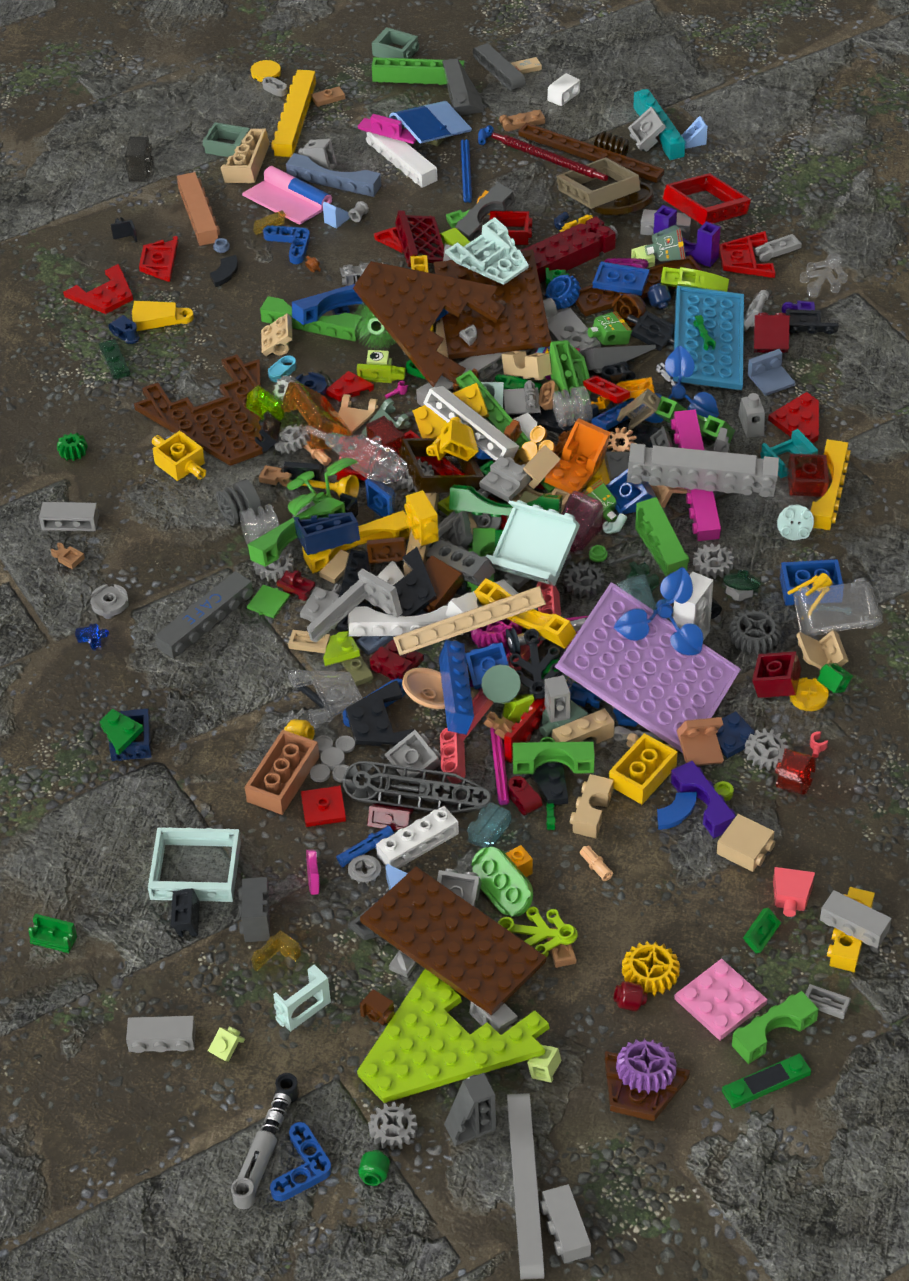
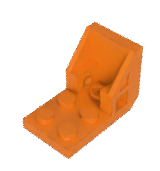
(580, 457)

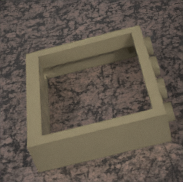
(627, 183)

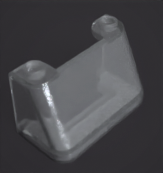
(837, 608)

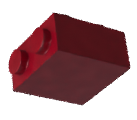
(771, 332)

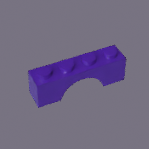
(691, 779)

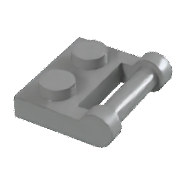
(754, 308)

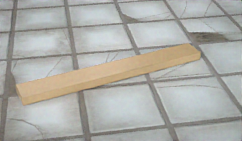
(469, 620)

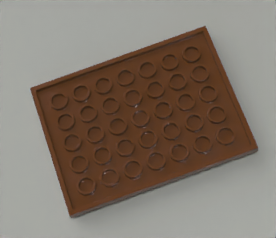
(519, 327)

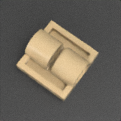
(277, 336)

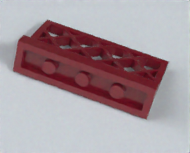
(409, 239)

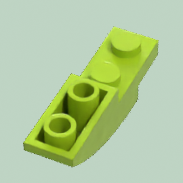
(693, 278)

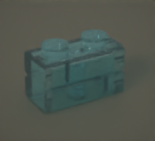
(489, 826)

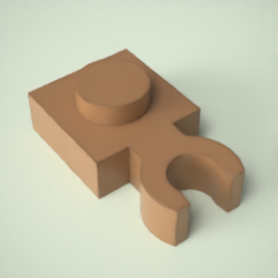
(69, 557)
(500, 725)

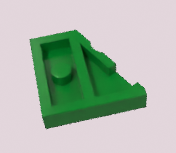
(120, 730)

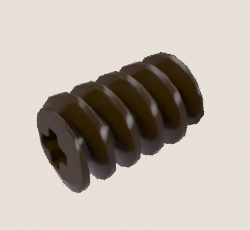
(612, 144)

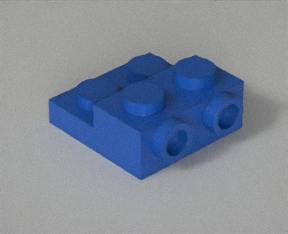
(483, 659)

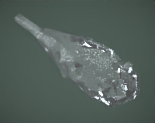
(373, 458)

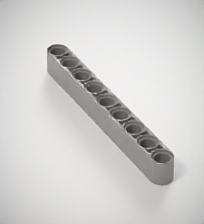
(525, 1187)

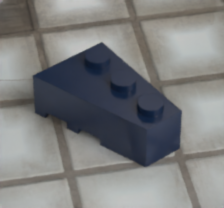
(326, 533)

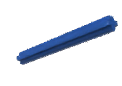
(466, 171)

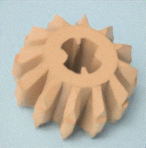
(621, 434)

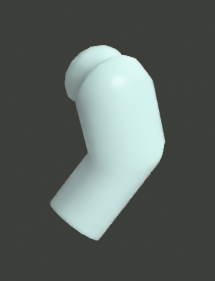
(614, 527)

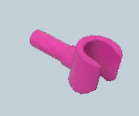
(401, 389)

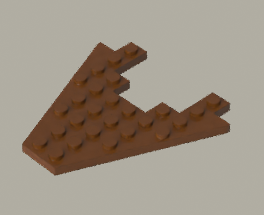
(410, 303)
(220, 426)

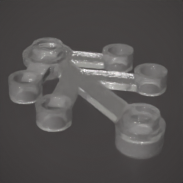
(832, 262)

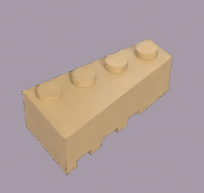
(247, 159)

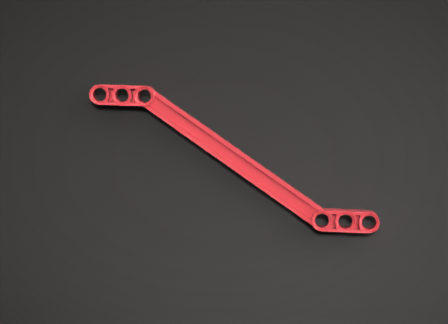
(452, 743)

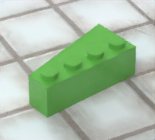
(659, 536)

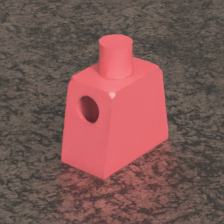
(792, 889)

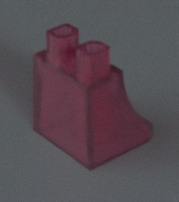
(588, 514)

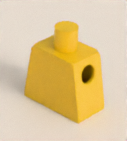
(458, 439)

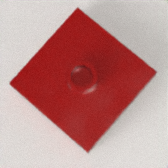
(323, 806)

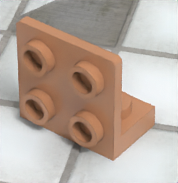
(700, 741)

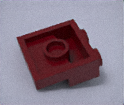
(391, 664)

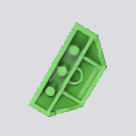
(567, 366)

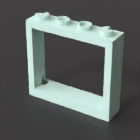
(194, 837)

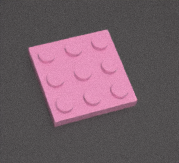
(720, 999)

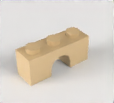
(534, 365)
(595, 725)
(596, 792)

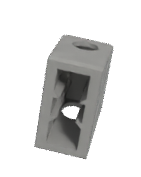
(320, 152)
(749, 408)

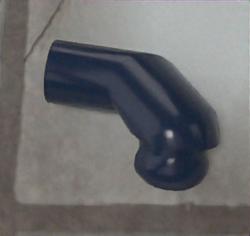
(559, 220)

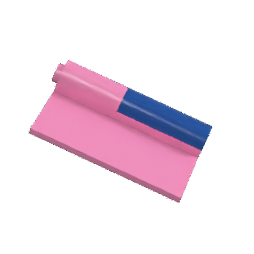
(287, 193)

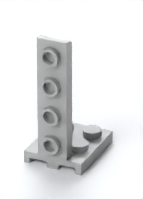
(368, 587)

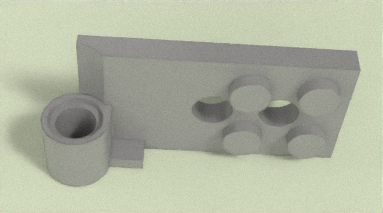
(565, 320)

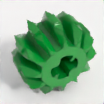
(72, 446)

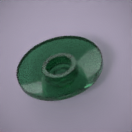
(742, 580)

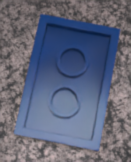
(621, 278)

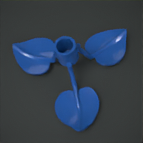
(681, 364)
(678, 588)

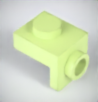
(225, 1043)

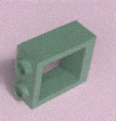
(381, 46)
(224, 131)

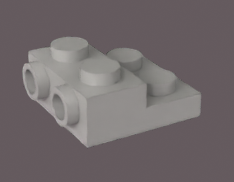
(646, 129)
(505, 478)
(414, 753)
(464, 885)

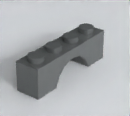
(497, 199)

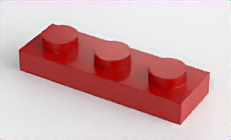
(606, 389)

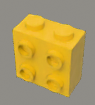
(421, 518)

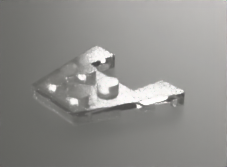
(334, 688)

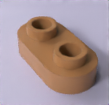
(546, 393)

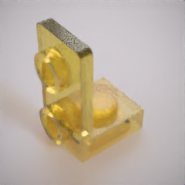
(279, 942)

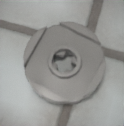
(114, 607)

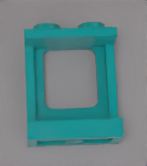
(796, 445)

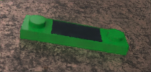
(766, 1081)

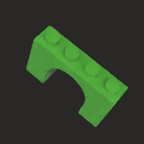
(708, 426)

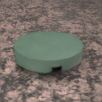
(501, 684)

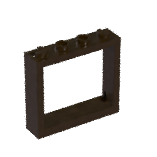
(417, 447)

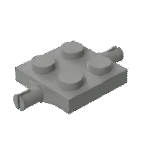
(318, 602)

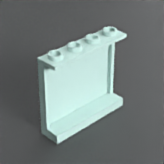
(534, 542)

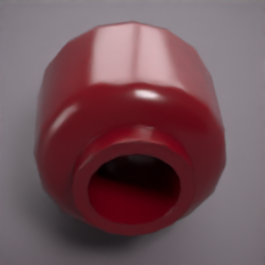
(630, 996)

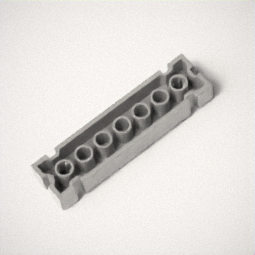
(702, 470)

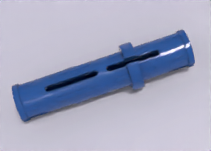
(364, 846)

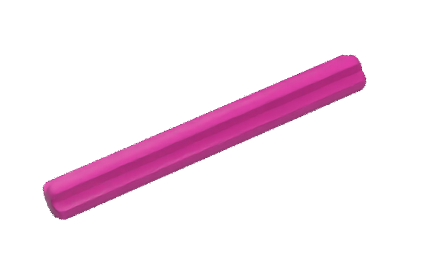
(500, 769)

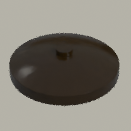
(628, 203)

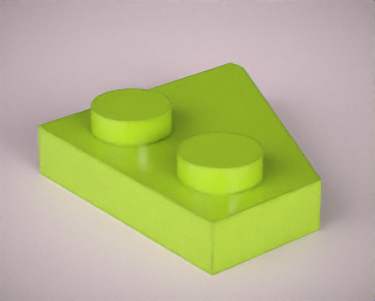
(340, 648)

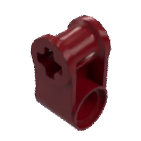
(523, 795)

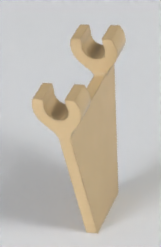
(354, 417)

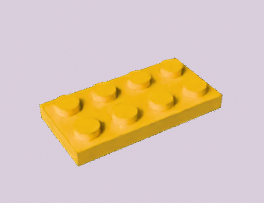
(431, 423)

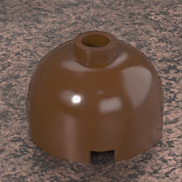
(629, 304)

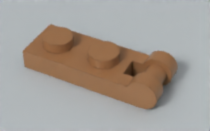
(517, 121)

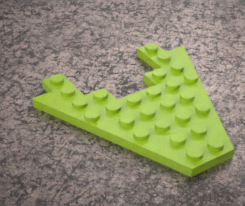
(431, 1049)

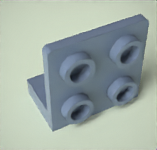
(768, 373)

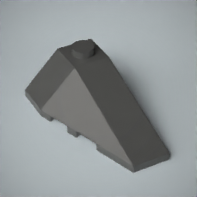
(461, 90)
(599, 357)

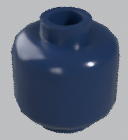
(659, 296)

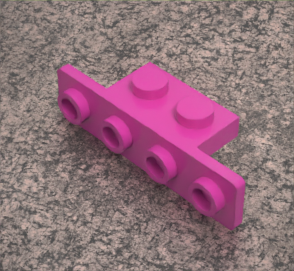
(386, 127)

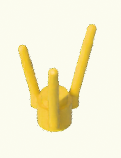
(822, 580)

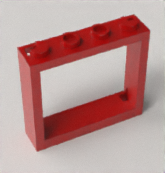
(734, 206)

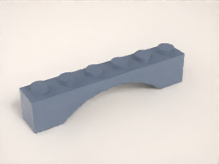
(359, 182)

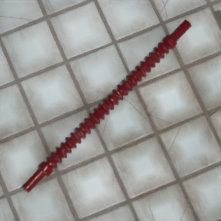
(549, 156)

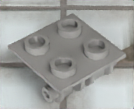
(349, 271)
(522, 400)

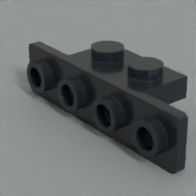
(809, 322)

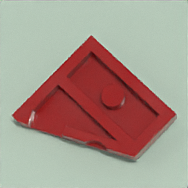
(350, 385)

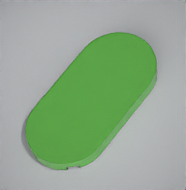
(502, 881)

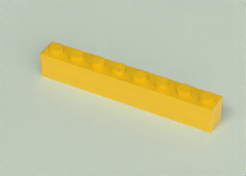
(294, 113)

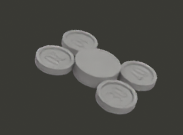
(332, 758)

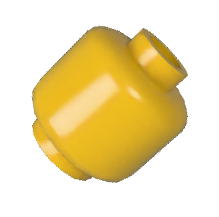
(301, 728)

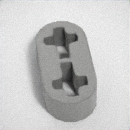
(274, 86)

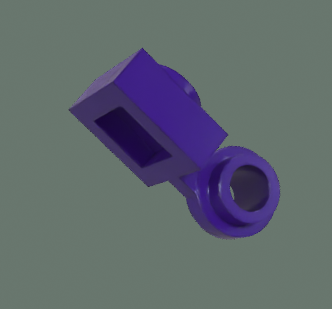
(801, 305)

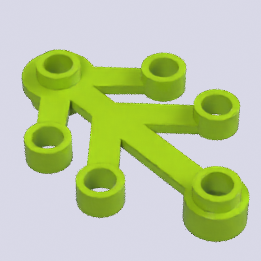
(542, 931)

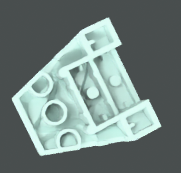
(491, 254)

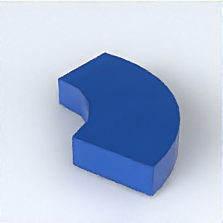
(677, 811)

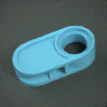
(278, 369)

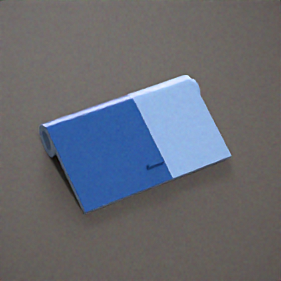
(432, 121)

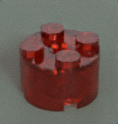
(795, 771)

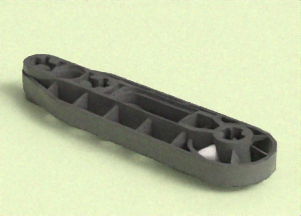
(427, 792)

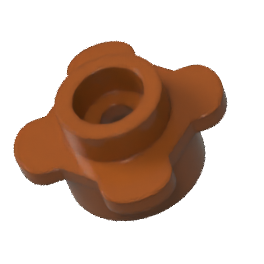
(312, 264)

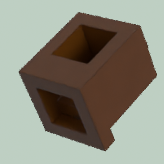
(377, 1007)

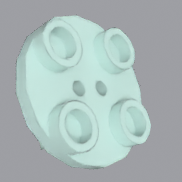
(795, 531)

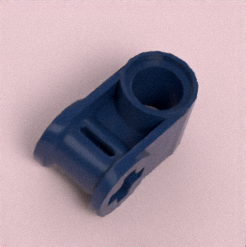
(124, 329)

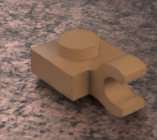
(273, 475)

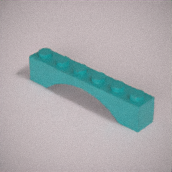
(670, 138)

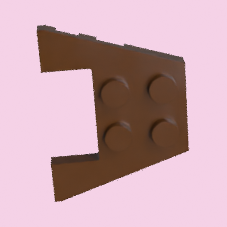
(641, 1104)

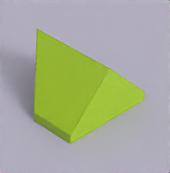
(516, 708)

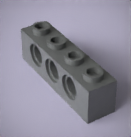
(470, 564)

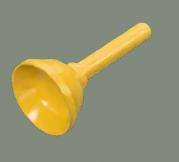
(347, 485)

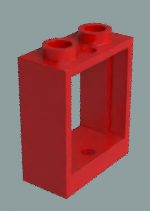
(515, 219)

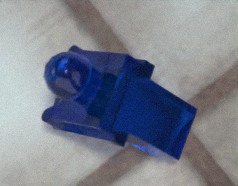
(92, 634)

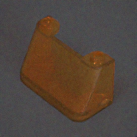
(315, 410)

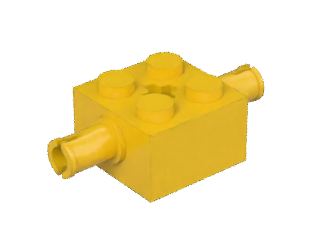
(179, 456)

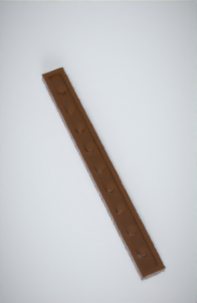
(589, 151)

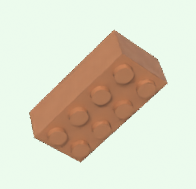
(282, 772)

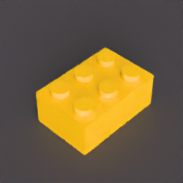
(643, 768)

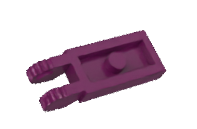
(633, 262)

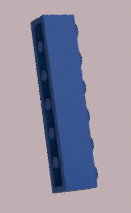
(456, 687)

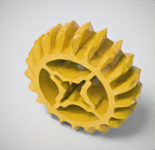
(663, 972)

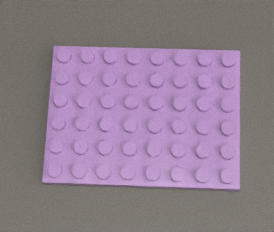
(646, 675)

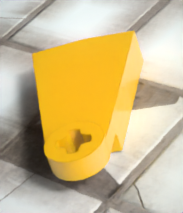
(159, 314)

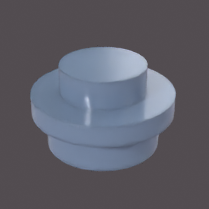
(221, 245)

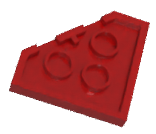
(798, 414)

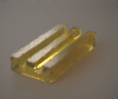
(274, 219)

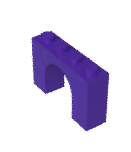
(708, 236)

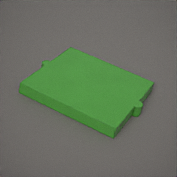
(268, 601)

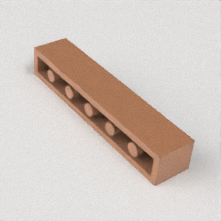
(198, 208)

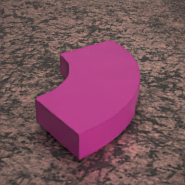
(312, 871)

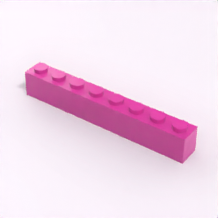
(702, 502)

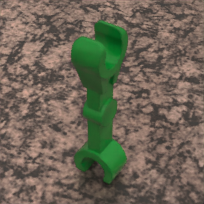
(707, 340)
(550, 817)

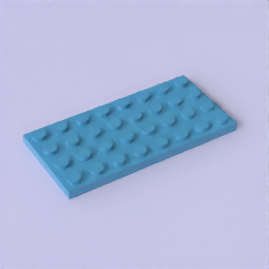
(725, 325)

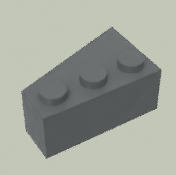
(254, 909)
(472, 1110)

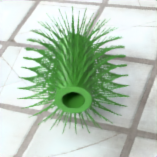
(373, 326)

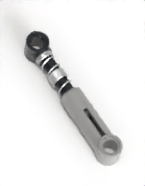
(264, 1143)

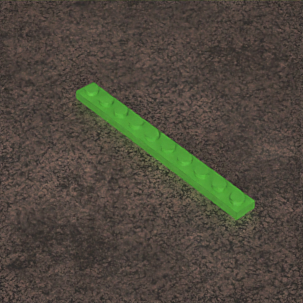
(498, 416)

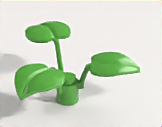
(299, 502)

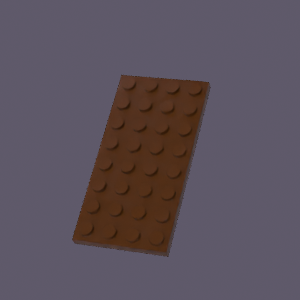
(453, 940)

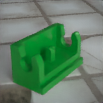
(52, 933)

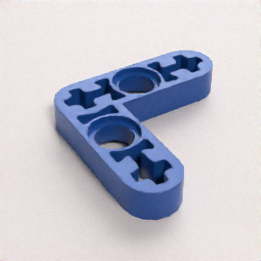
(275, 233)
(308, 1169)

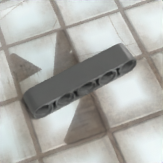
(499, 66)

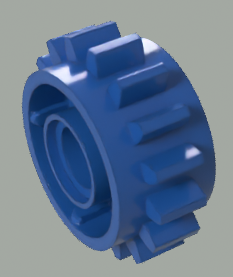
(563, 291)

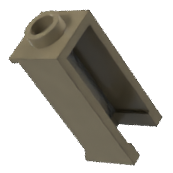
(640, 408)

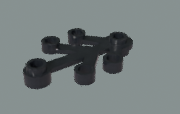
(536, 667)

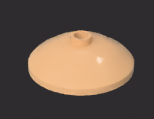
(424, 687)

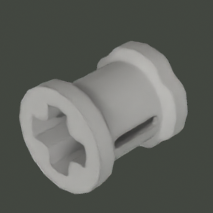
(360, 209)

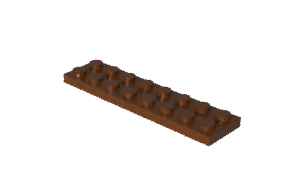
(596, 300)

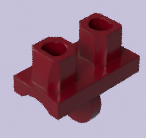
(296, 584)

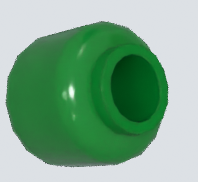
(374, 1167)

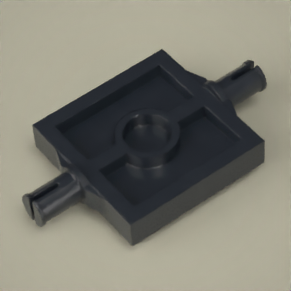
(652, 330)

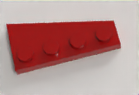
(523, 730)

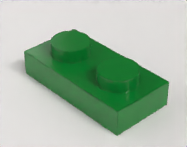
(761, 930)

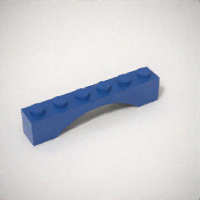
(313, 307)

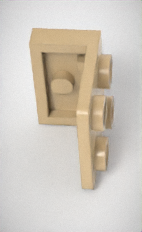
(822, 652)

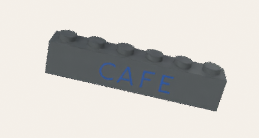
(204, 614)

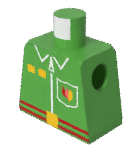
(610, 329)
(601, 493)

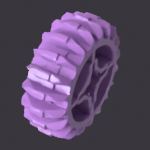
(646, 1066)

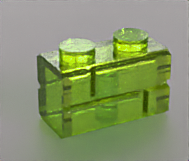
(261, 401)

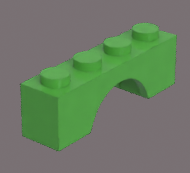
(482, 544)
(531, 755)
(796, 1013)

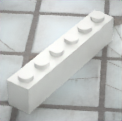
(404, 158)
(486, 435)

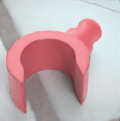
(817, 747)

